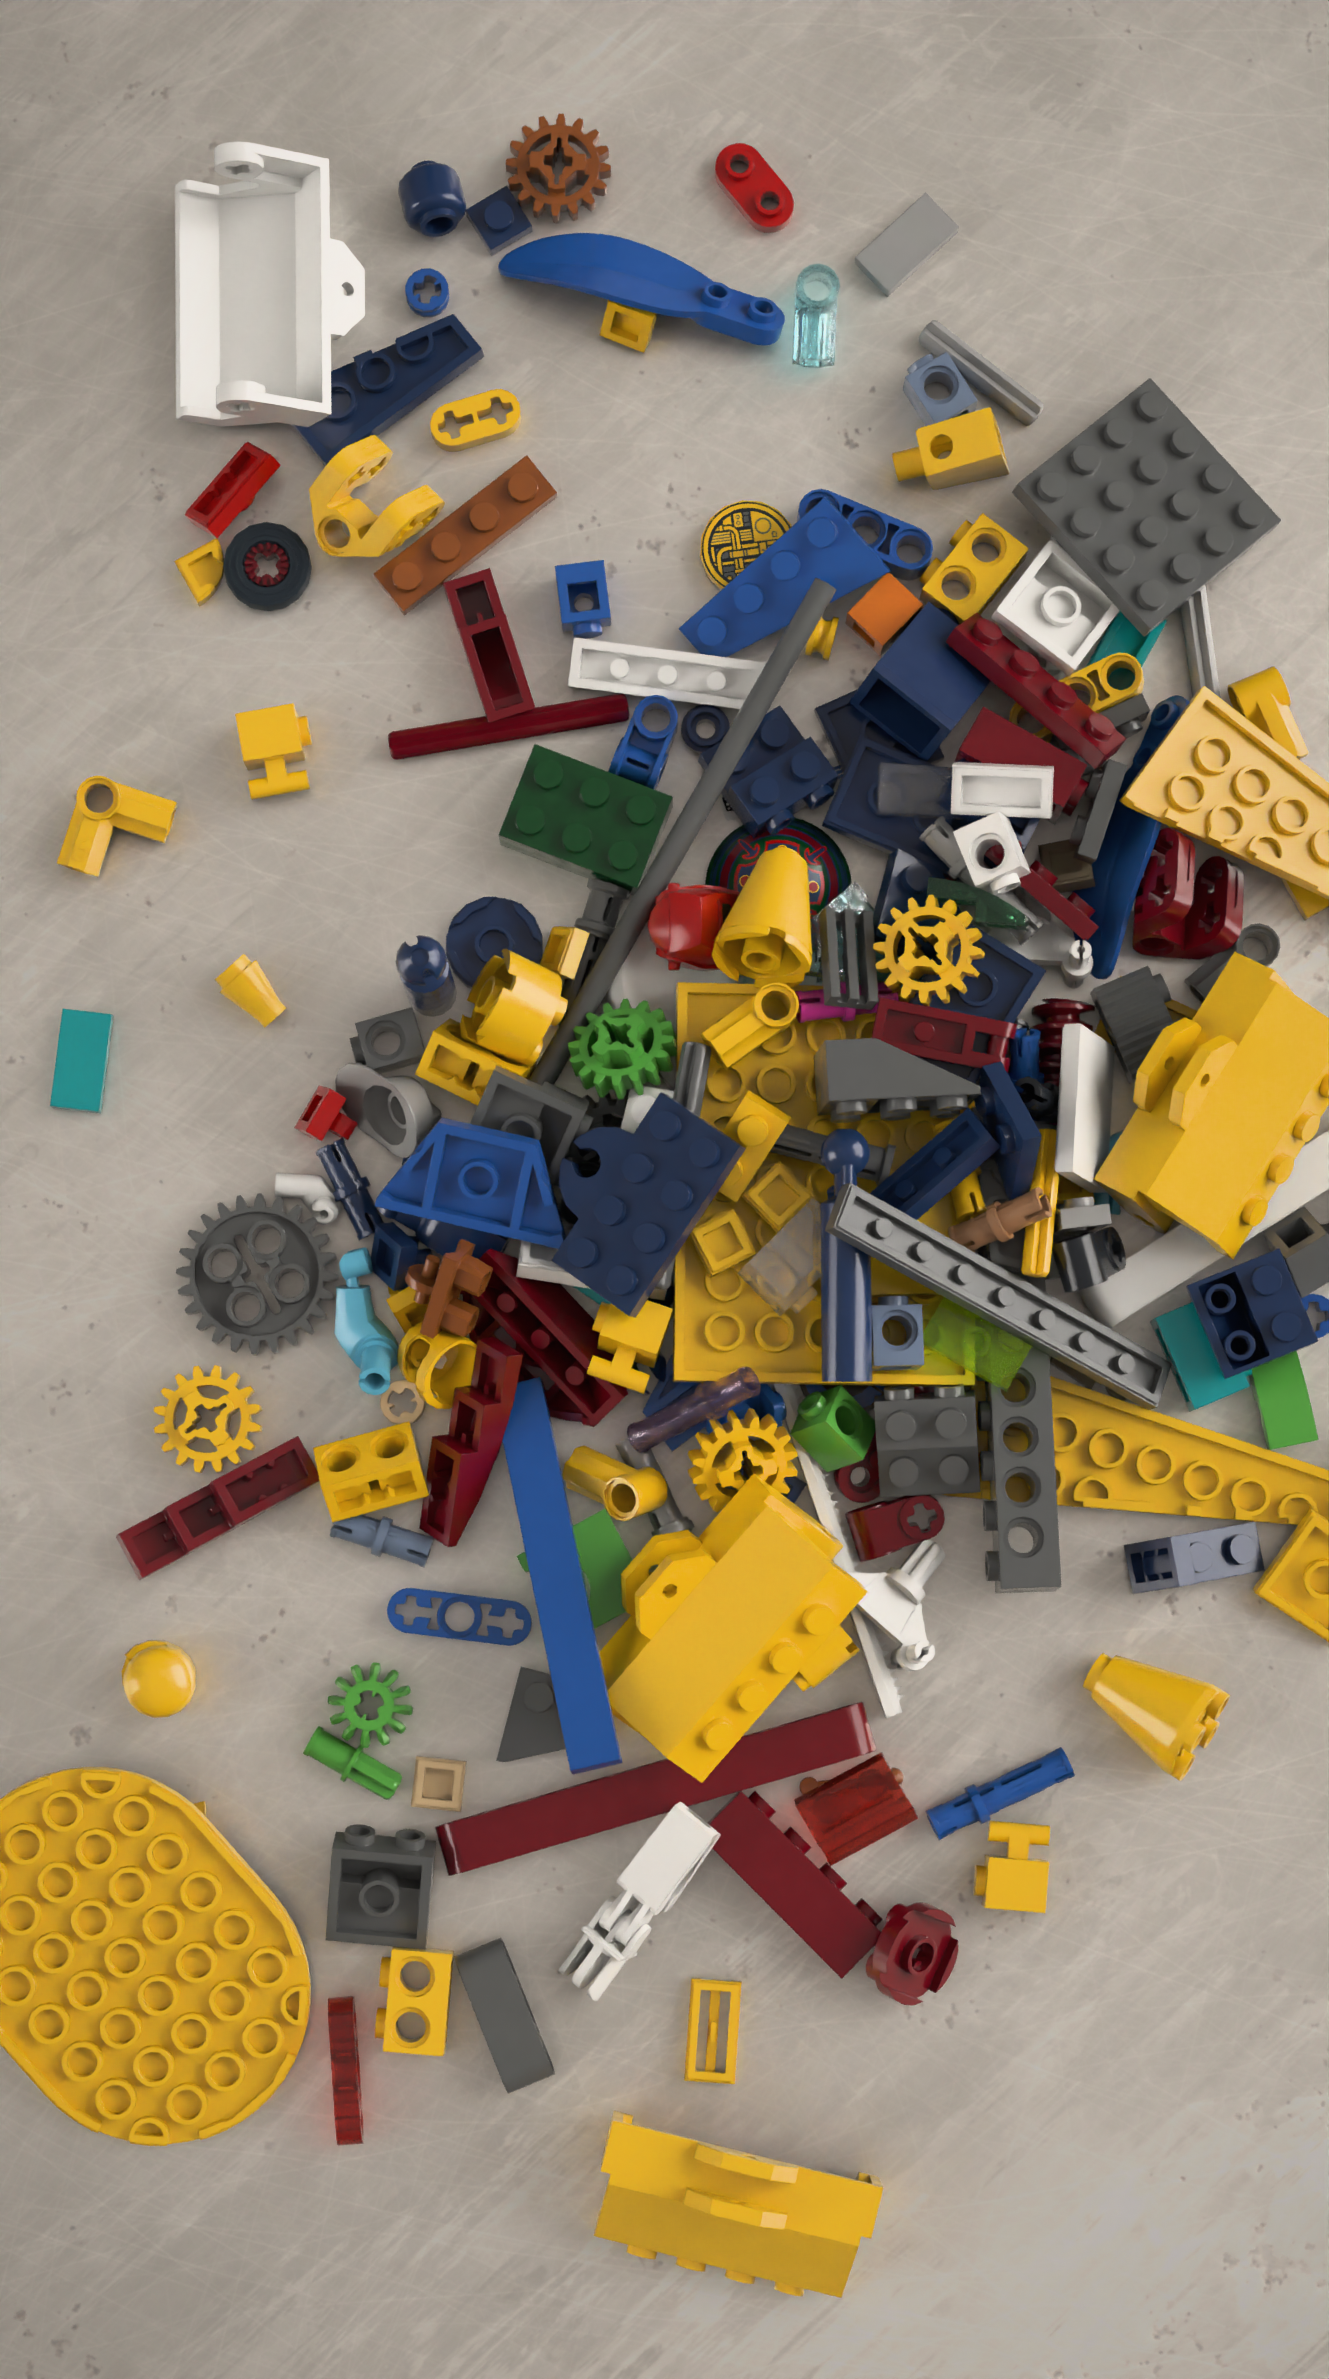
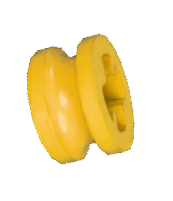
(822, 638)

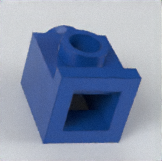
(578, 582)

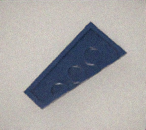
(390, 384)

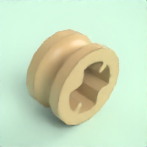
(400, 1387)

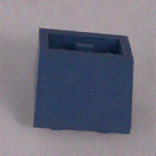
(1252, 1314)

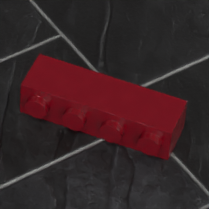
(792, 1884)

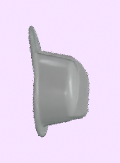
(387, 1108)

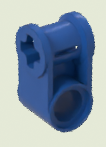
(644, 746)

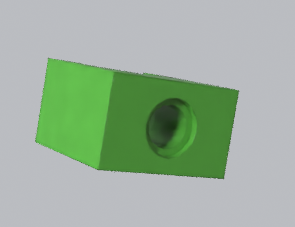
(603, 1561)

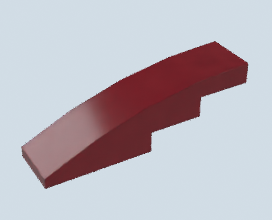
(466, 1455)
(218, 1508)

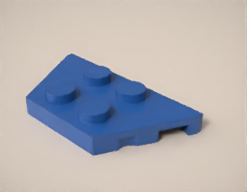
(478, 1182)

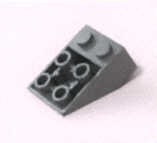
(882, 1079)

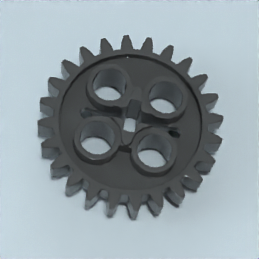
(217, 1296)

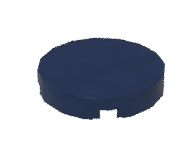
(487, 928)

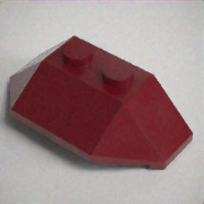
(551, 1334)

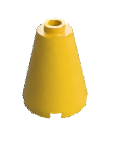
(769, 923)

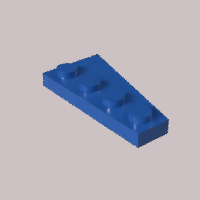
(776, 582)

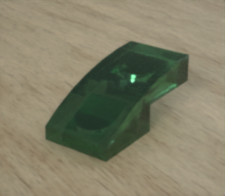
(990, 909)

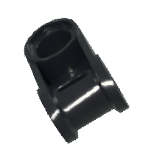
(1089, 1258)

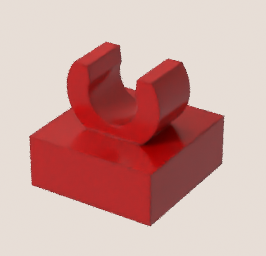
(323, 1116)

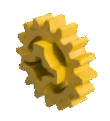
(914, 962)
(195, 1401)
(722, 1456)

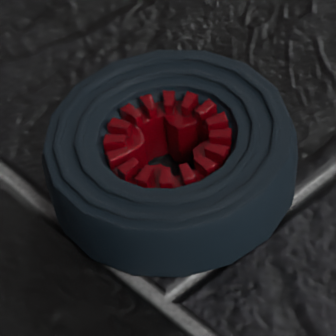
(267, 541)

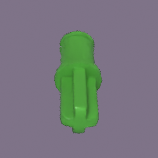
(353, 1764)

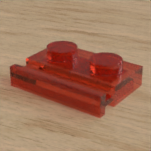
(856, 1808)

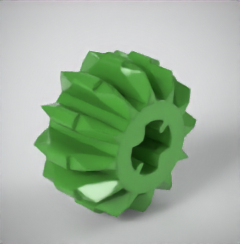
(355, 1697)

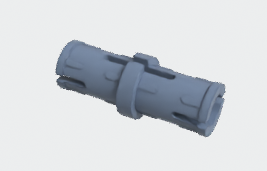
(384, 1538)

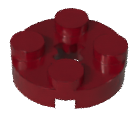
(893, 1963)

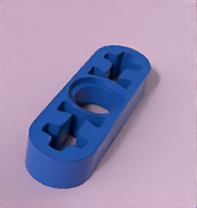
(420, 1624)

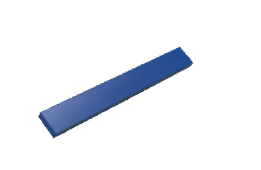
(558, 1583)

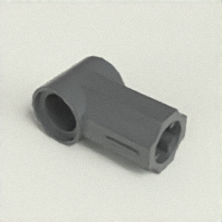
(1204, 977)

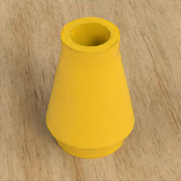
(250, 990)

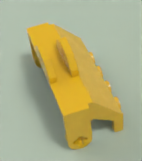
(1223, 1109)
(723, 1624)
(733, 2210)

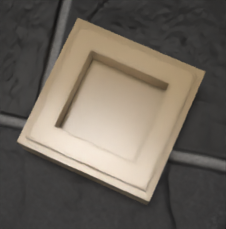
(438, 1783)

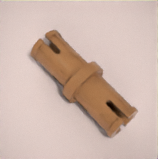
(1002, 1220)

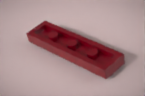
(1036, 690)

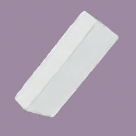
(1002, 788)

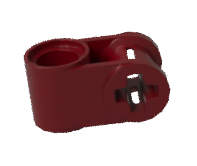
(884, 1525)

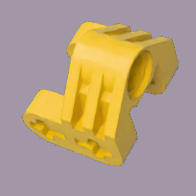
(368, 533)

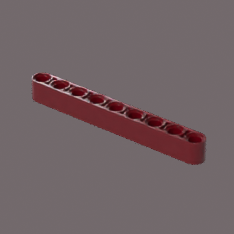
(652, 1790)

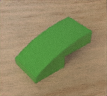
(1283, 1402)

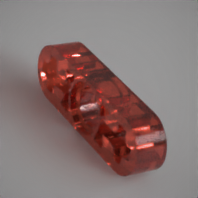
(345, 2070)

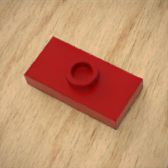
(232, 489)

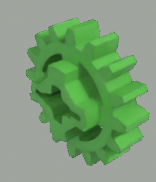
(619, 1050)

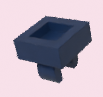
(394, 1253)

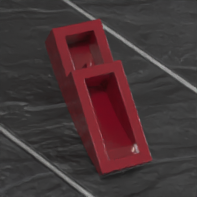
(488, 645)

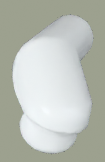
(313, 1192)

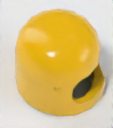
(420, 1353)
(158, 1678)

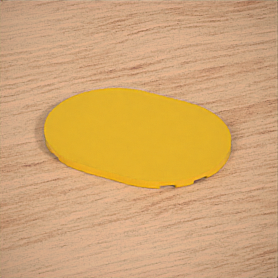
(141, 1960)

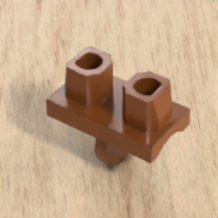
(456, 1273)

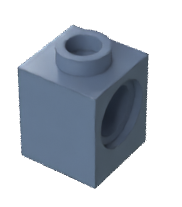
(938, 370)
(903, 1357)

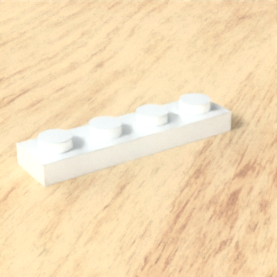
(662, 673)

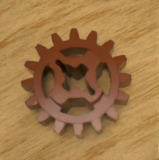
(540, 165)

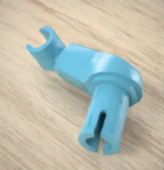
(359, 1329)

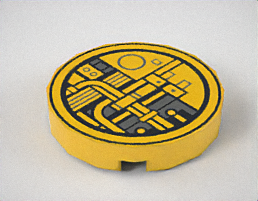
(738, 537)

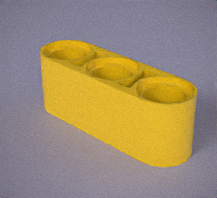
(1094, 681)

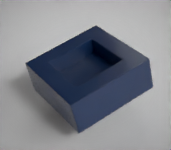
(499, 220)

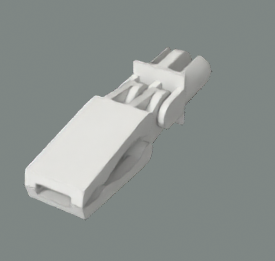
(655, 1880)

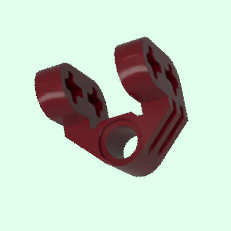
(1163, 908)

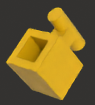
(270, 741)
(630, 1342)
(1014, 1879)

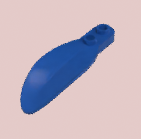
(644, 280)
(1124, 852)

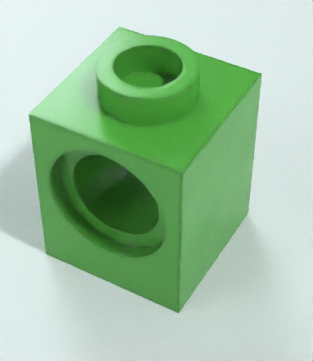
(833, 1428)

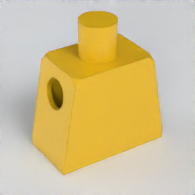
(974, 449)

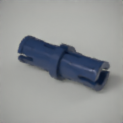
(350, 1188)

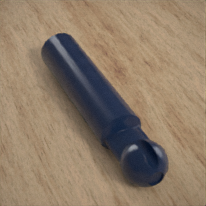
(426, 976)
(844, 1273)

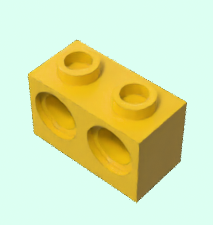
(981, 578)
(462, 1065)
(370, 1471)
(429, 2002)

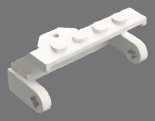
(260, 290)

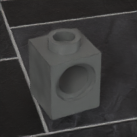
(399, 1022)

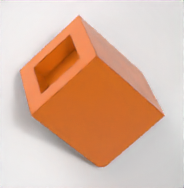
(883, 613)

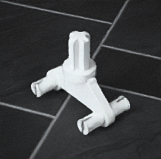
(1050, 944)
(896, 1606)

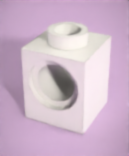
(978, 838)

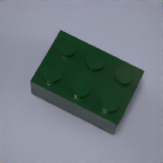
(585, 819)

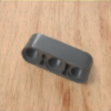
(504, 2015)

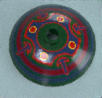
(826, 863)

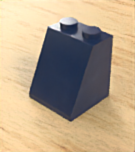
(921, 684)

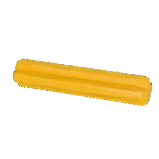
(1039, 1235)

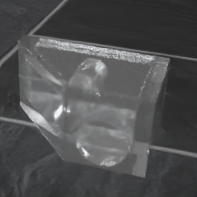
(789, 1262)

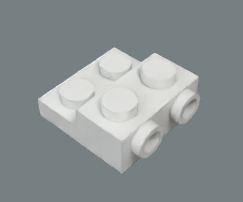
(1056, 609)

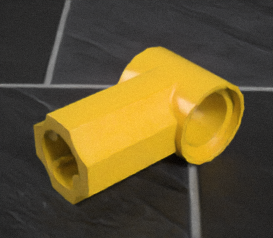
(1266, 704)
(748, 1026)
(617, 1486)

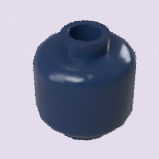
(432, 198)

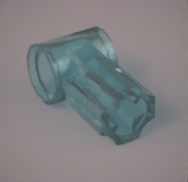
(815, 320)

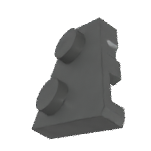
(1103, 791)
(533, 1719)

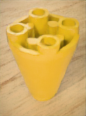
(1157, 1709)

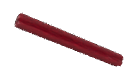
(528, 724)

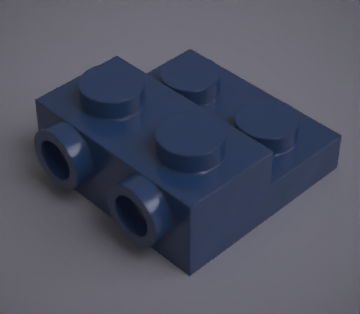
(776, 776)

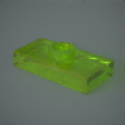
(975, 1344)

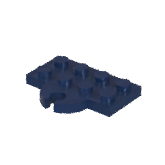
(641, 1199)

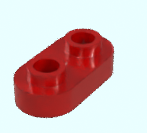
(752, 186)

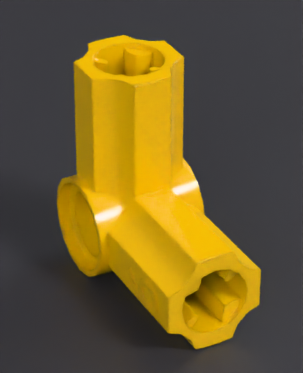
(130, 811)

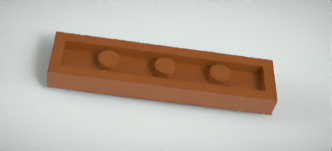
(465, 535)

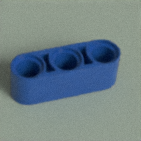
(890, 531)

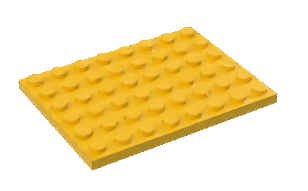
(721, 1318)

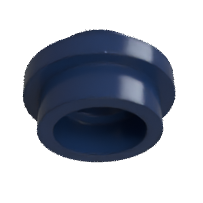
(699, 715)

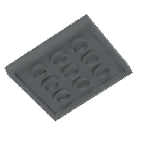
(1146, 506)

